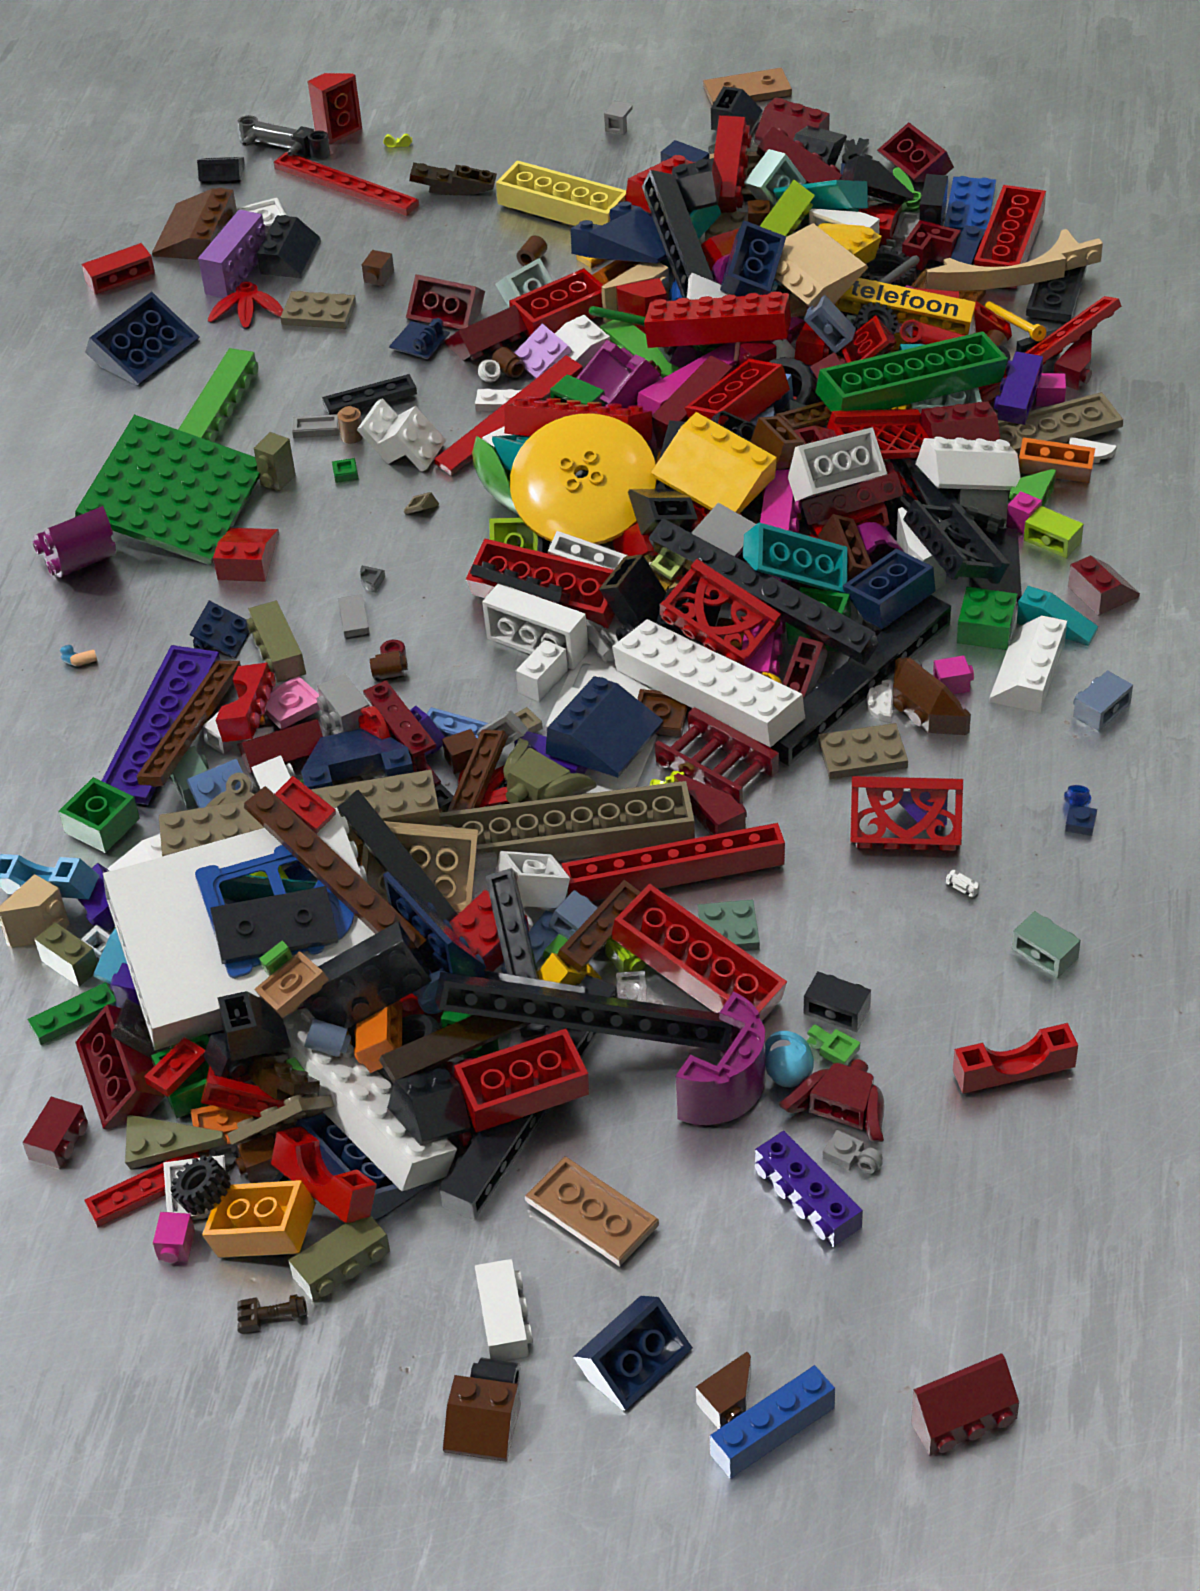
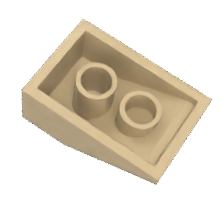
(638, 273)

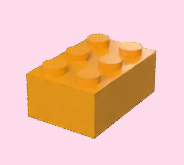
(260, 1219)

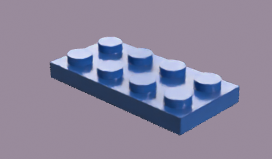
(970, 202)

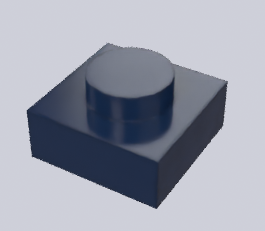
(1081, 820)

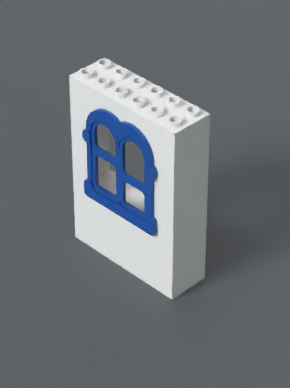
(170, 932)

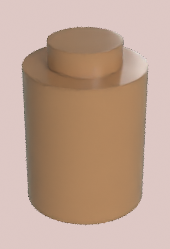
(349, 420)

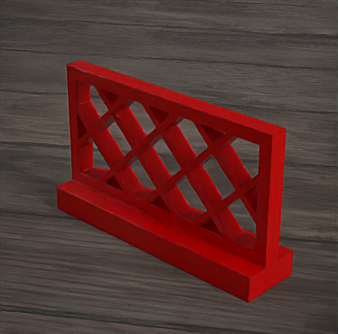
(885, 424)
(237, 1095)

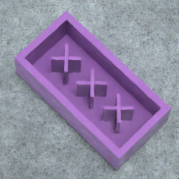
(232, 254)

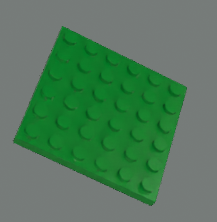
(172, 488)

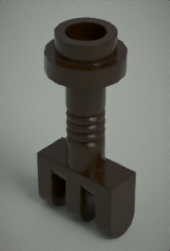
(251, 1313)

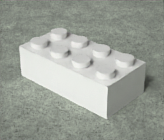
(527, 620)

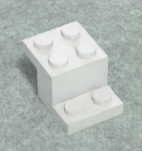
(401, 435)

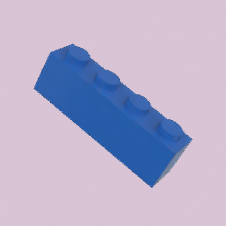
(772, 1421)

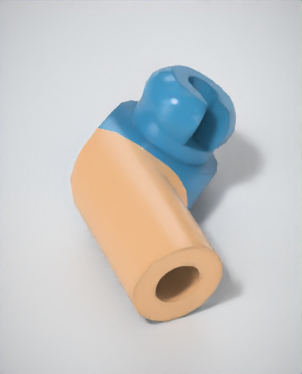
(77, 659)

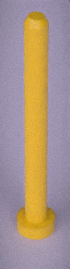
(1037, 331)

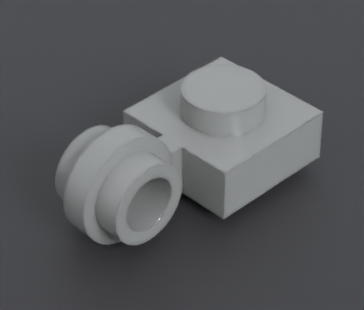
(847, 1150)

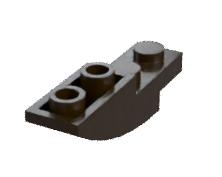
(457, 182)
(279, 1078)

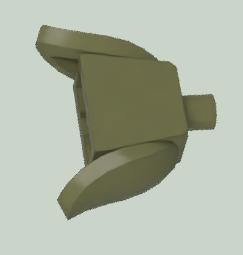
(536, 777)

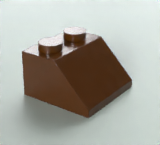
(481, 1418)

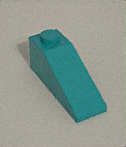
(1043, 603)

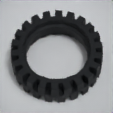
(888, 262)

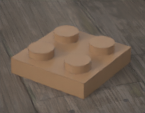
(291, 984)

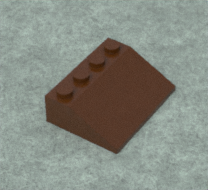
(195, 224)

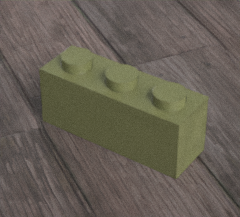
(339, 1257)

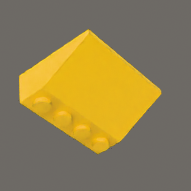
(855, 238)
(714, 465)

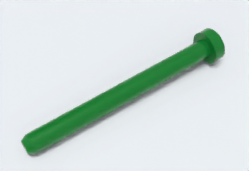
(616, 315)

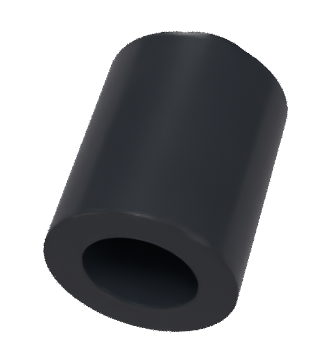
(496, 1370)

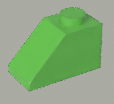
(1037, 485)

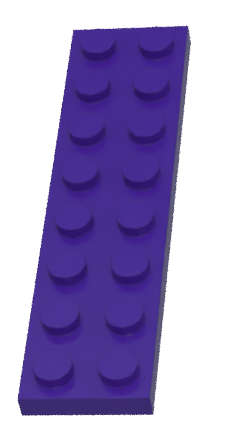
(166, 697)

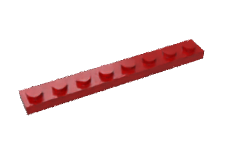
(1062, 337)

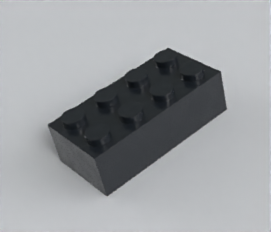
(369, 978)

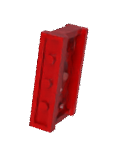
(711, 637)
(938, 790)

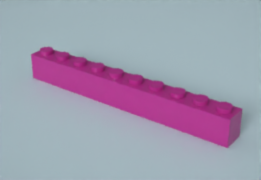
(657, 393)
(778, 511)

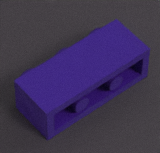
(1019, 387)

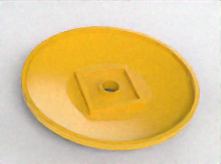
(589, 507)

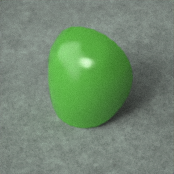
(492, 473)

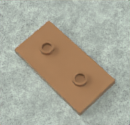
(758, 84)
(592, 1210)

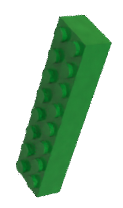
(912, 374)

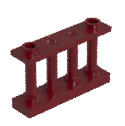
(402, 725)
(722, 737)

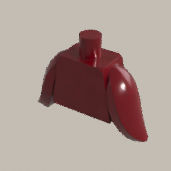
(841, 1095)

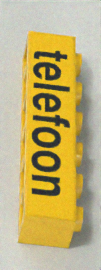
(909, 303)

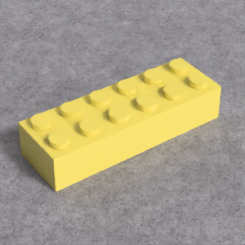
(556, 195)

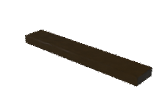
(445, 1045)

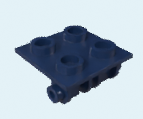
(420, 338)
(219, 630)

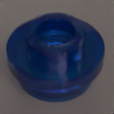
(1077, 795)

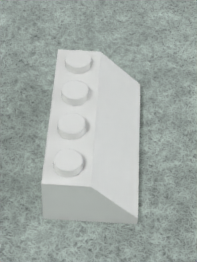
(835, 463)
(969, 463)
(1030, 664)

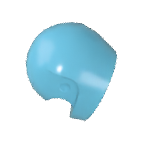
(789, 1063)

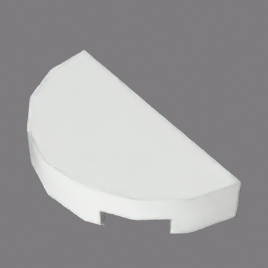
(1102, 450)
(881, 701)

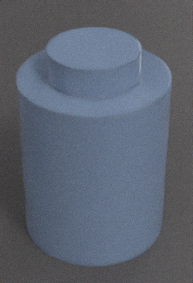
(327, 1038)

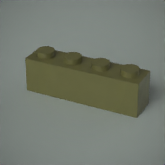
(275, 641)

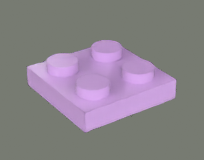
(542, 351)

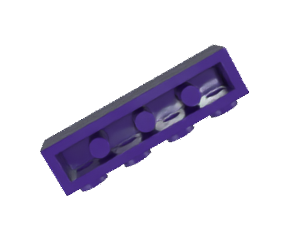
(808, 1188)

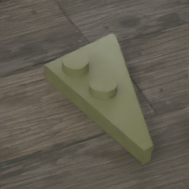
(160, 1140)

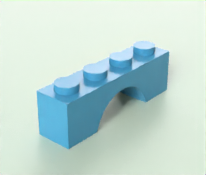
(70, 875)

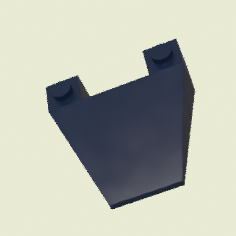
(627, 237)
(353, 755)

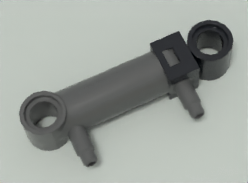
(299, 141)

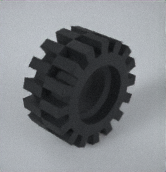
(869, 311)
(200, 1185)

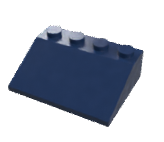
(140, 340)
(602, 728)
(443, 947)
(342, 1156)

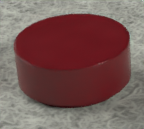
(393, 645)

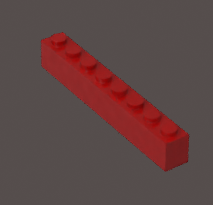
(678, 862)

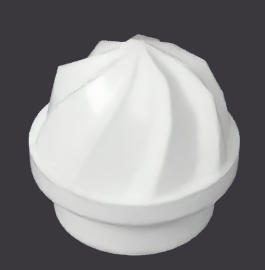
(489, 371)

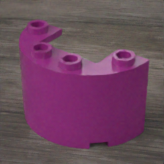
(619, 375)
(76, 543)
(724, 1092)

